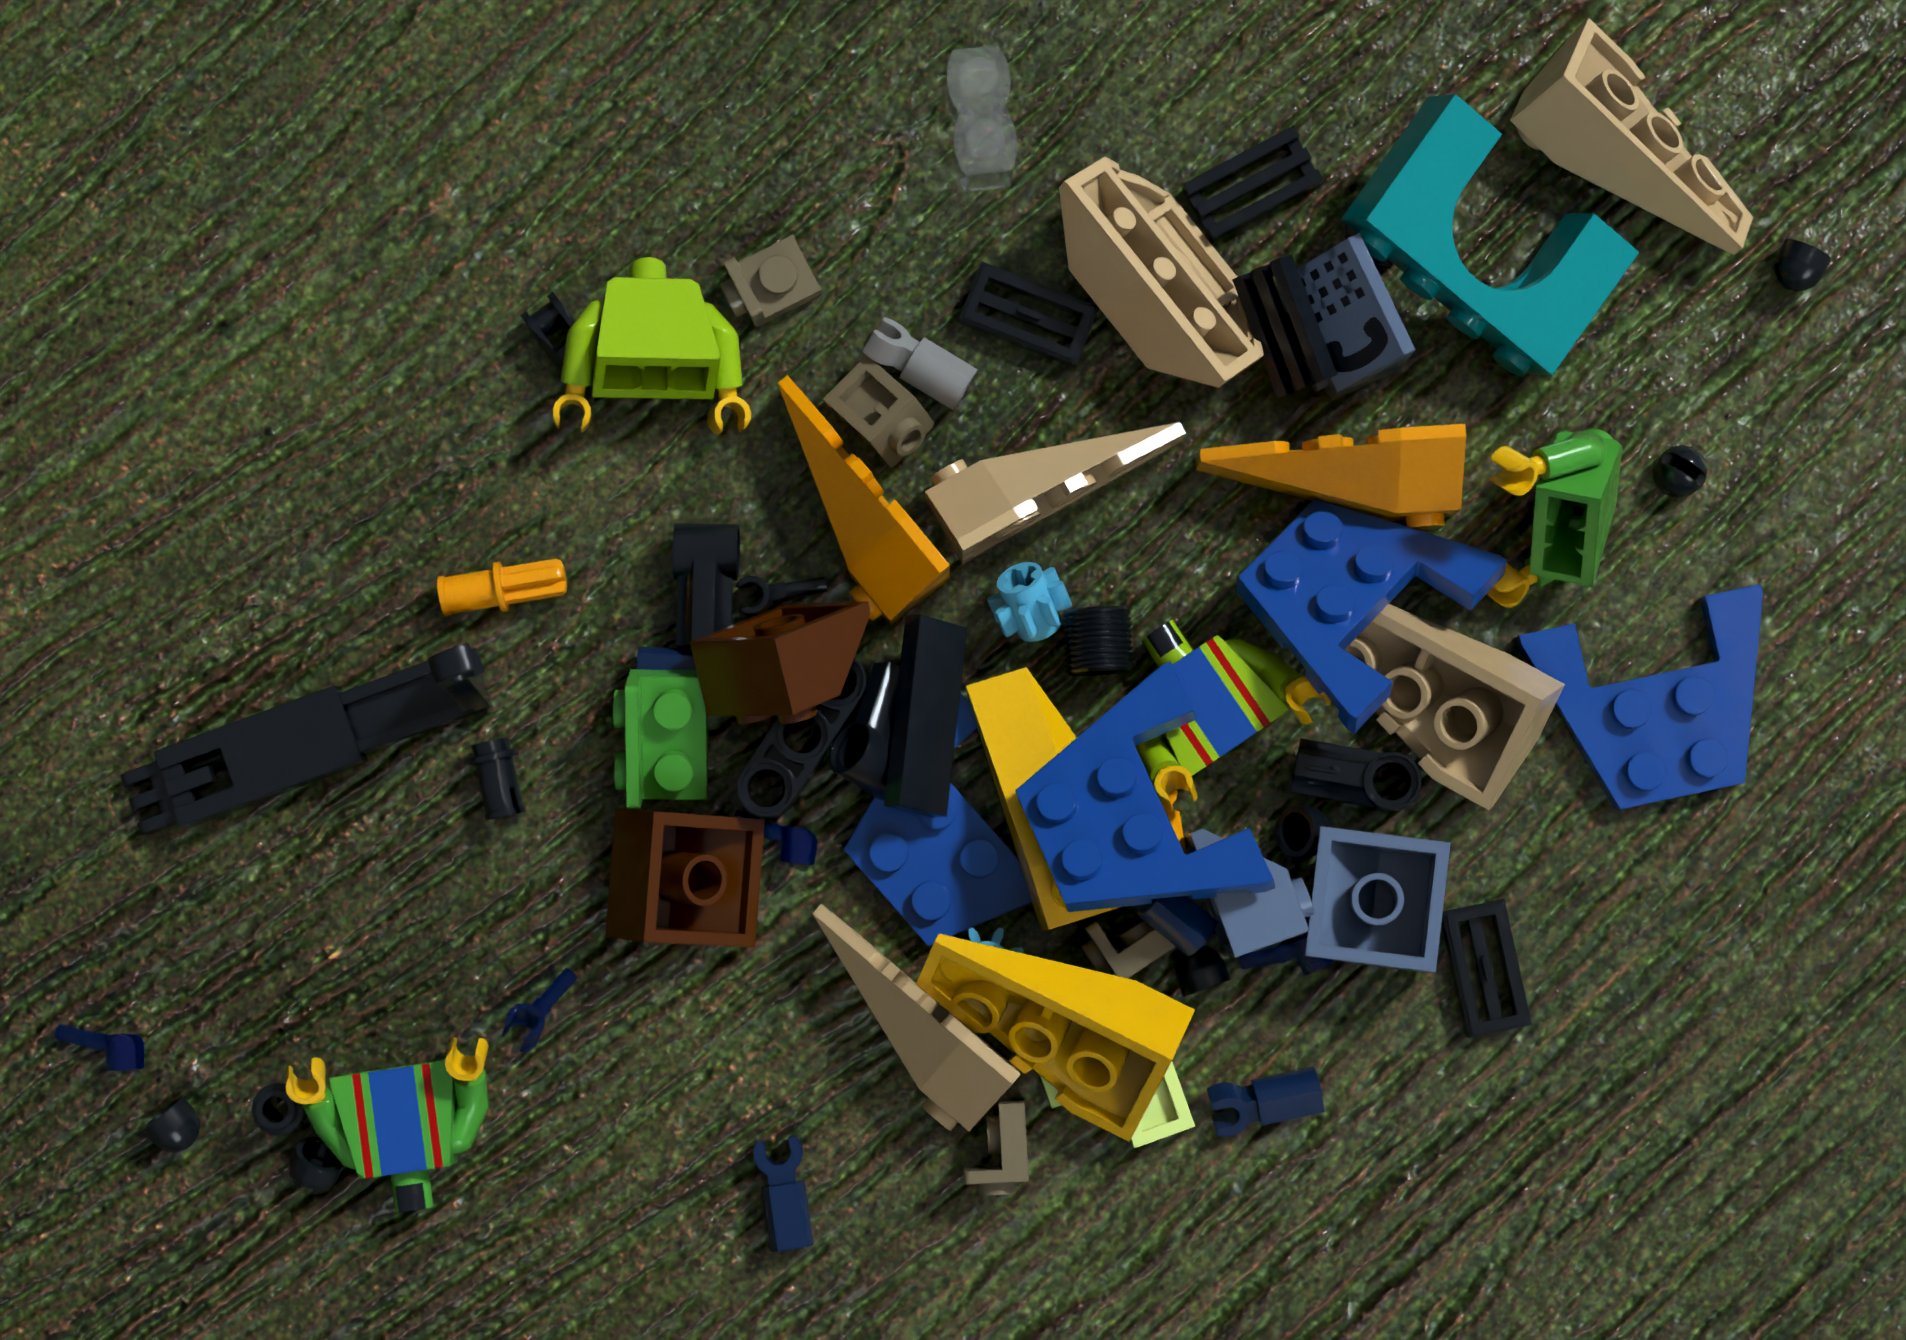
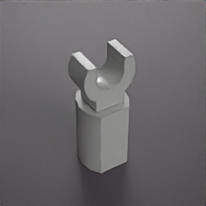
(921, 363)

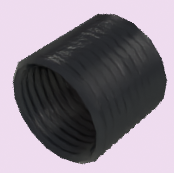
(1097, 641)

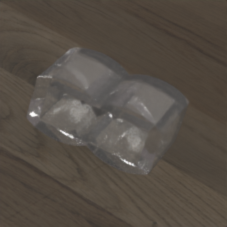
(979, 108)

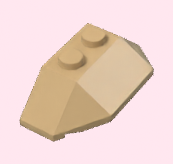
(1155, 275)

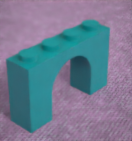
(1409, 220)

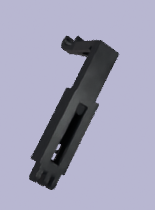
(306, 739)

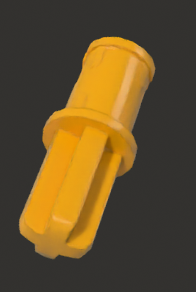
(501, 586)

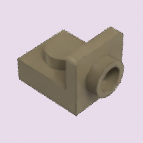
(769, 282)
(880, 411)
(1142, 948)
(1005, 1137)

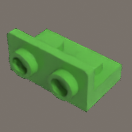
(663, 737)

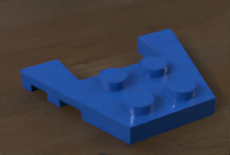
(1332, 580)
(1667, 729)
(1107, 825)
(939, 869)

